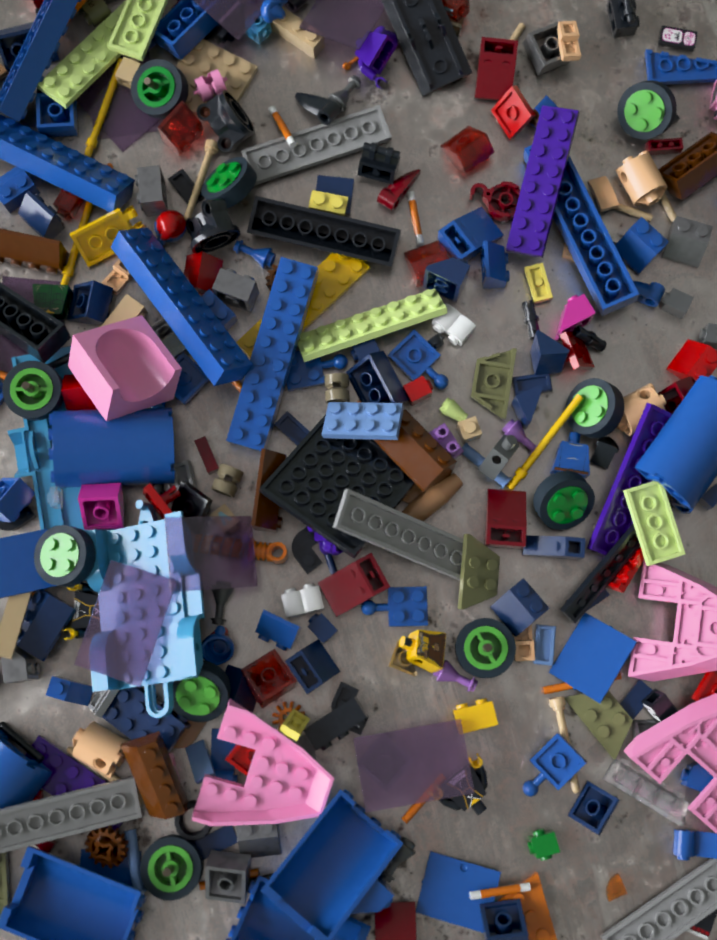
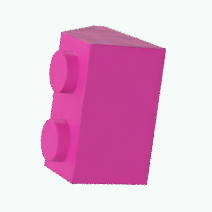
(576, 312)
(102, 506)

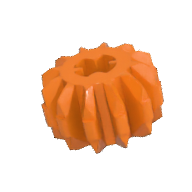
(284, 712)

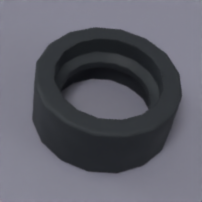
(183, 832)

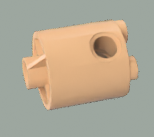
(642, 179)
(634, 406)
(99, 748)

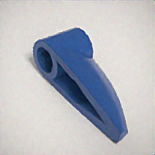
(650, 293)

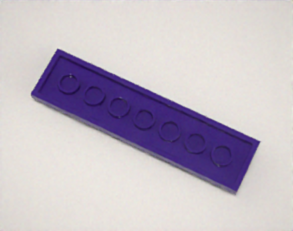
(542, 181)
(615, 515)

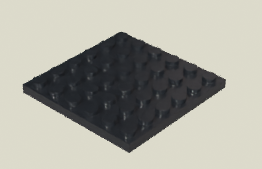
(319, 471)

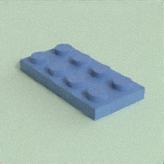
(363, 420)

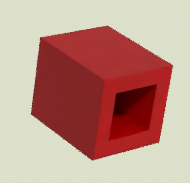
(418, 390)

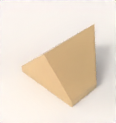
(399, 662)

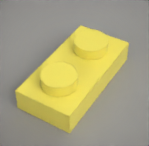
(328, 202)
(538, 283)
(294, 725)

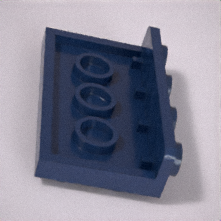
(131, 718)

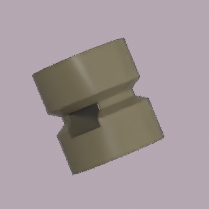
(337, 394)
(223, 486)

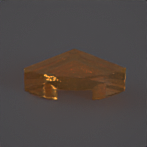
(615, 888)

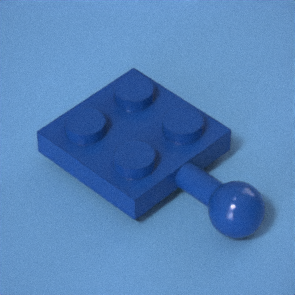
(416, 357)
(310, 373)
(190, 380)
(405, 606)
(557, 762)

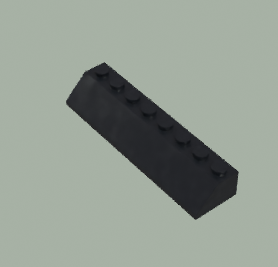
(324, 231)

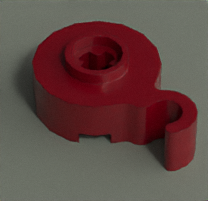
(493, 197)

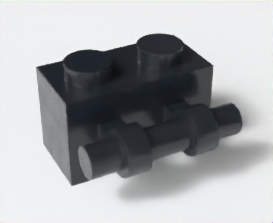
(623, 17)
(379, 163)

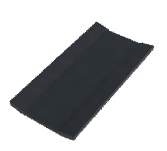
(428, 42)

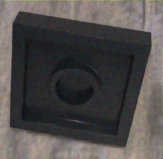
(191, 502)

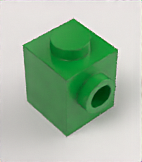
(543, 844)

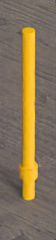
(92, 142)
(68, 270)
(521, 472)

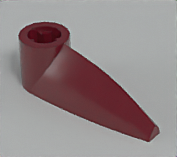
(394, 194)

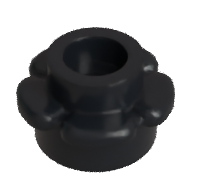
(436, 341)

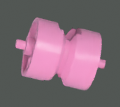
(209, 85)

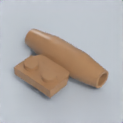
(424, 504)

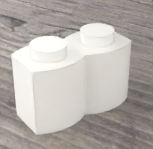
(454, 325)
(302, 601)

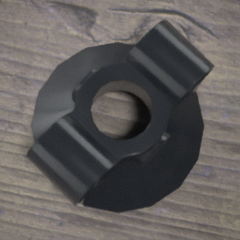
(227, 120)
(212, 227)

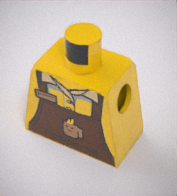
(425, 649)

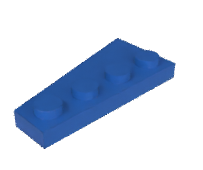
(679, 69)

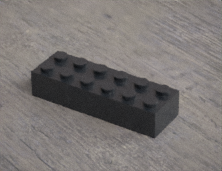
(30, 326)

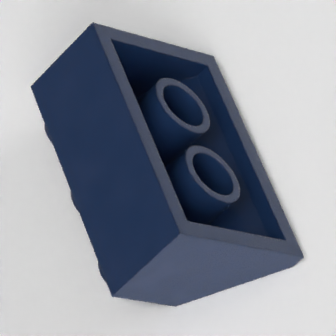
(11, 42)
(447, 277)
(376, 380)
(44, 623)

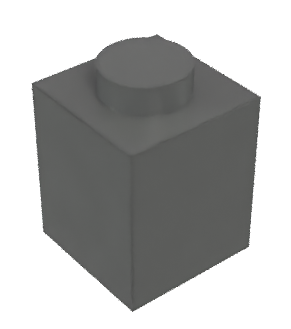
(676, 303)
(709, 335)

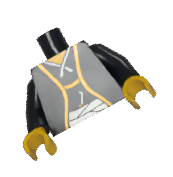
(84, 604)
(480, 784)

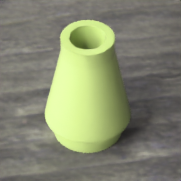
(453, 410)

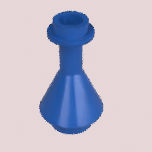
(263, 256)

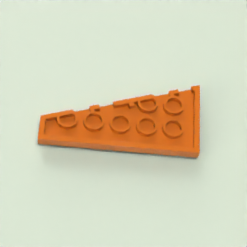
(535, 910)

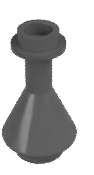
(341, 97)
(221, 597)
(405, 852)

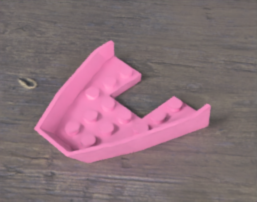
(695, 626)
(666, 744)
(280, 784)

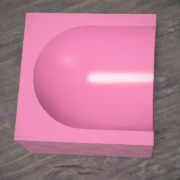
(124, 367)

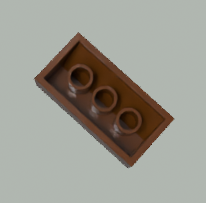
(691, 167)
(32, 252)
(418, 454)
(265, 512)
(155, 776)

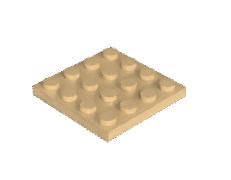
(209, 57)

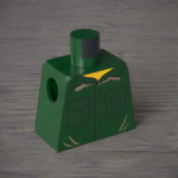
(53, 299)

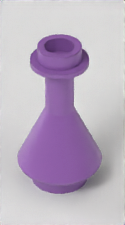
(516, 429)
(449, 674)

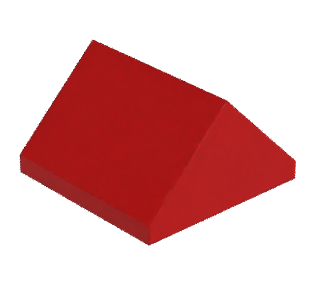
(202, 270)
(74, 395)

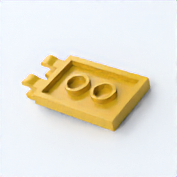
(96, 238)

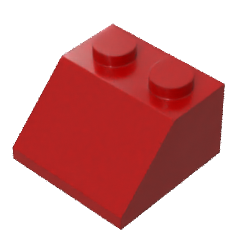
(694, 360)

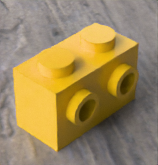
(476, 716)

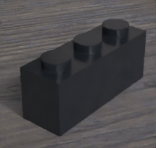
(336, 724)

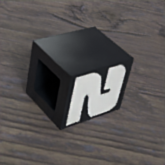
(659, 705)

